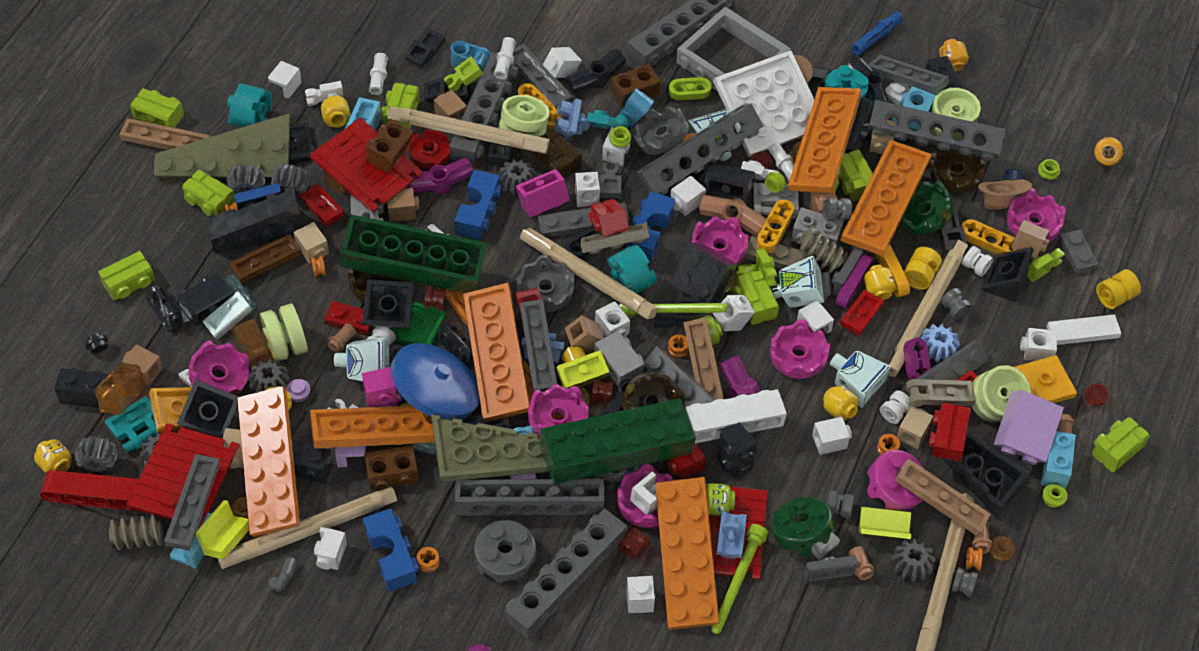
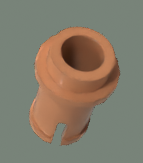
(338, 342)
(1065, 424)
(982, 540)
(864, 569)

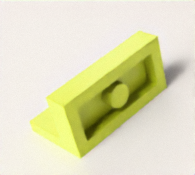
(583, 370)
(885, 522)
(221, 532)

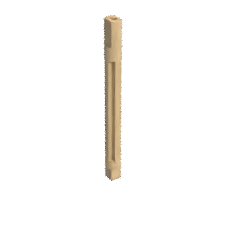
(469, 129)
(589, 273)
(928, 303)
(309, 526)
(933, 618)

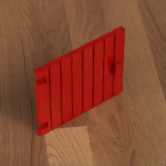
(345, 161)
(169, 466)
(750, 503)

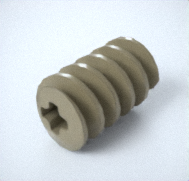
(821, 249)
(136, 533)

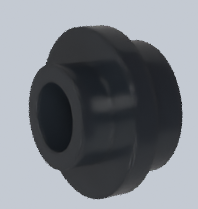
(96, 343)

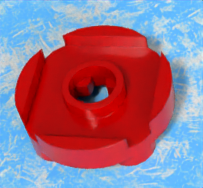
(429, 159)

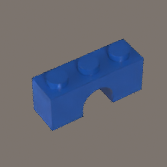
(655, 211)
(474, 219)
(398, 567)

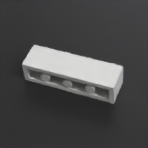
(753, 411)

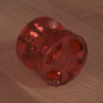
(435, 298)
(602, 391)
(634, 543)

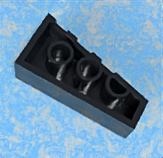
(255, 222)
(988, 474)

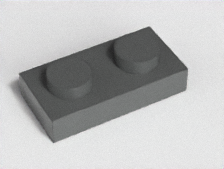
(1078, 251)

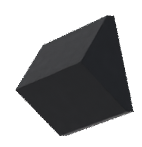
(1007, 273)
(388, 304)
(208, 409)

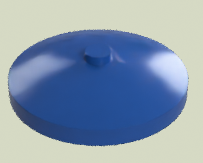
(435, 381)

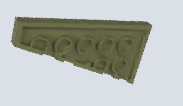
(257, 145)
(483, 450)

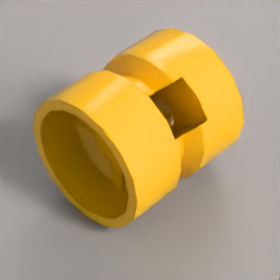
(922, 268)
(1118, 289)

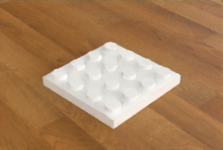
(777, 95)

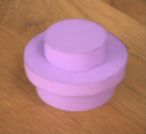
(298, 390)

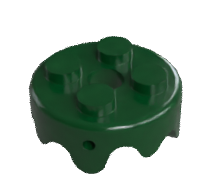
(926, 196)
(803, 535)

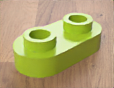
(690, 88)

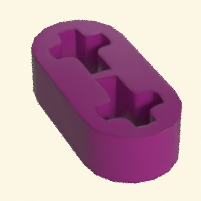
(916, 359)

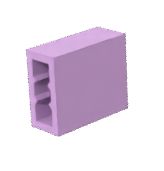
(1028, 427)

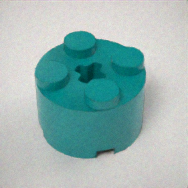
(847, 78)
(249, 105)
(632, 269)

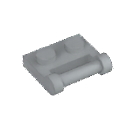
(764, 197)

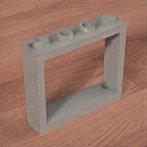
(735, 25)

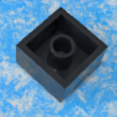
(703, 273)

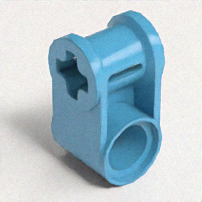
(461, 51)
(636, 107)

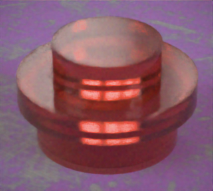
(763, 158)
(1096, 394)

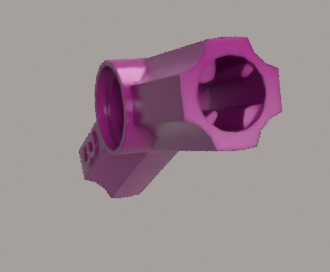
(442, 177)
(738, 378)

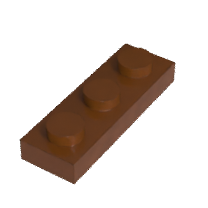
(265, 258)

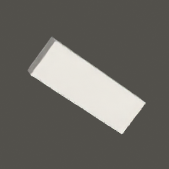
(1085, 329)

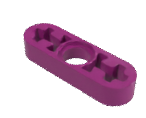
(854, 281)

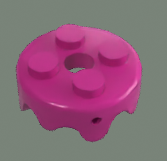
(1033, 206)
(723, 232)
(799, 337)
(221, 357)
(556, 400)
(883, 483)
(628, 508)

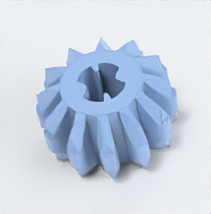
(940, 342)

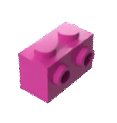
(542, 193)
(380, 388)

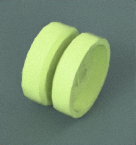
(956, 104)
(524, 115)
(283, 332)
(994, 389)

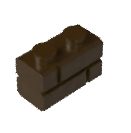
(559, 155)

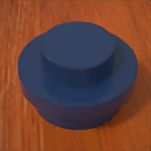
(1015, 174)

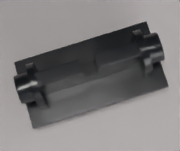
(166, 308)
(453, 342)

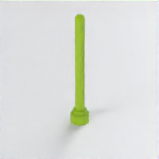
(682, 308)
(756, 536)

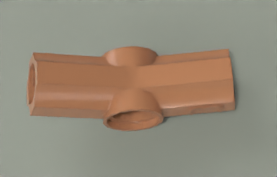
(720, 208)

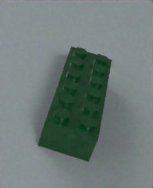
(412, 254)
(616, 441)

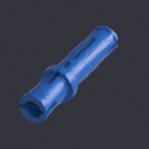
(877, 33)

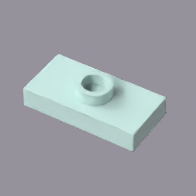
(227, 315)

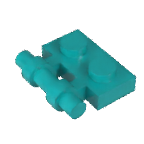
(603, 120)
(131, 420)

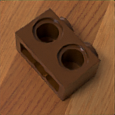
(641, 78)
(389, 145)
(390, 462)

